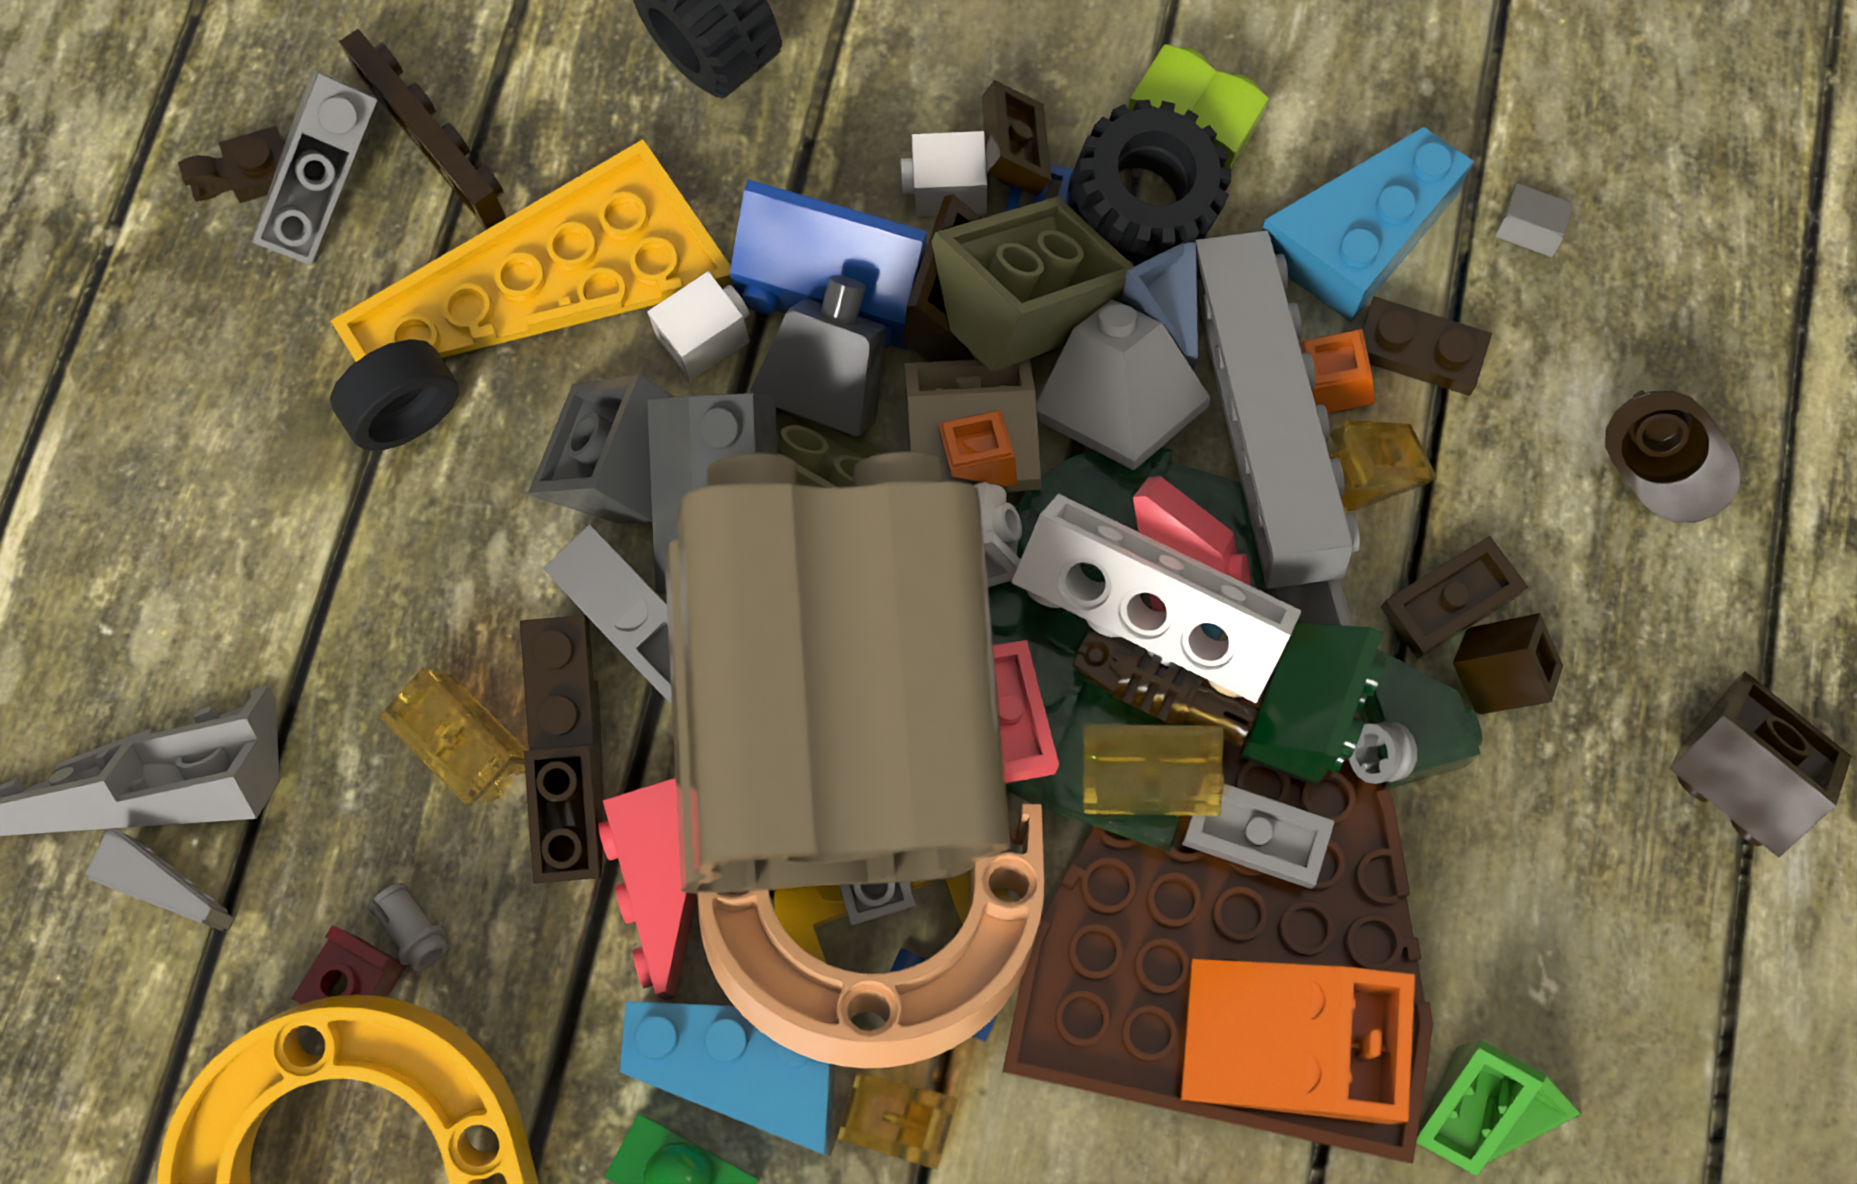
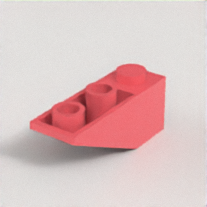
(645, 840)

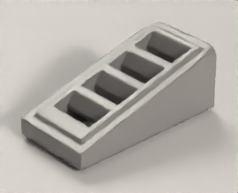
(139, 872)

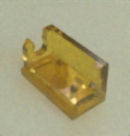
(455, 736)
(1153, 769)

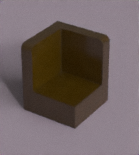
(1508, 664)

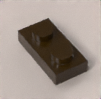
(1015, 139)
(1424, 346)
(1453, 597)

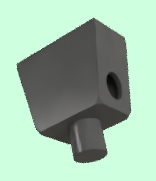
(827, 360)

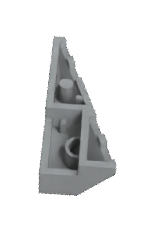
(175, 776)

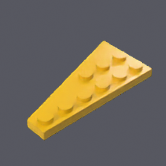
(572, 257)

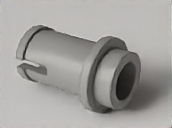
(409, 928)

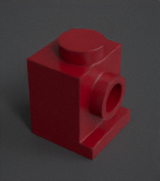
(365, 966)

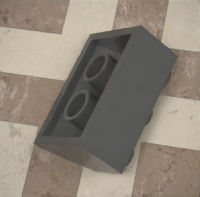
(686, 439)

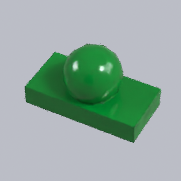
(663, 1157)

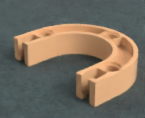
(923, 1006)

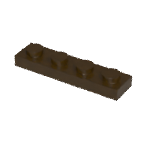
(413, 113)

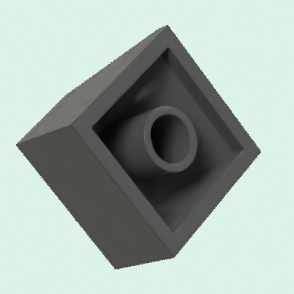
(601, 451)

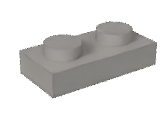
(1263, 836)

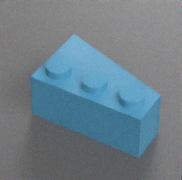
(1367, 221)
(730, 1067)

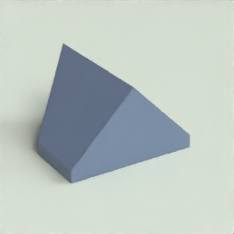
(1168, 292)

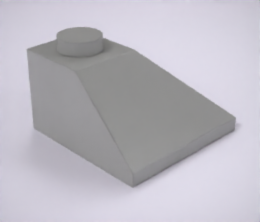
(1121, 386)

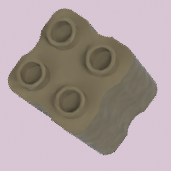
(832, 678)

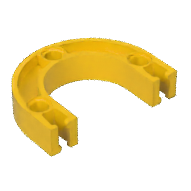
(365, 1040)

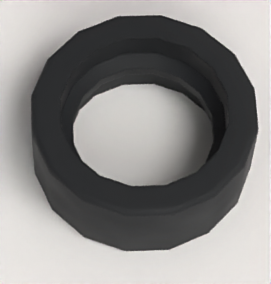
(394, 395)

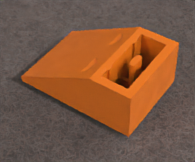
(1300, 1039)

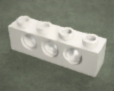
(1190, 590)

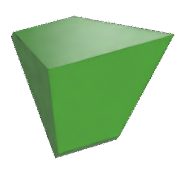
(1489, 1107)

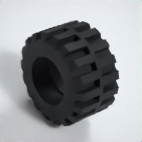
(713, 40)
(1160, 143)

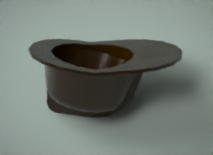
(1673, 456)

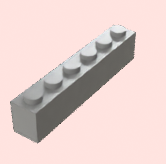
(1272, 413)

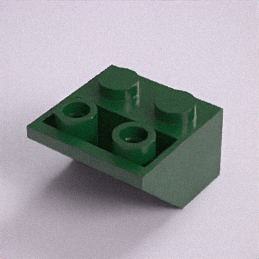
(1312, 699)

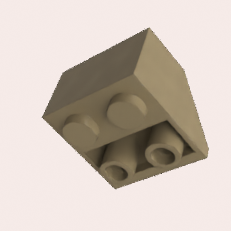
(965, 389)

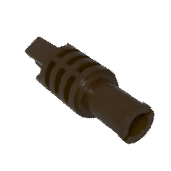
(1158, 689)

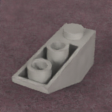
(313, 166)

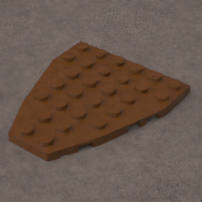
(1118, 941)

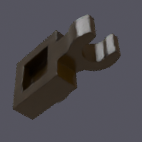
(245, 167)

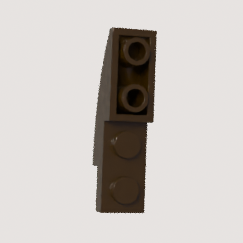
(563, 750)

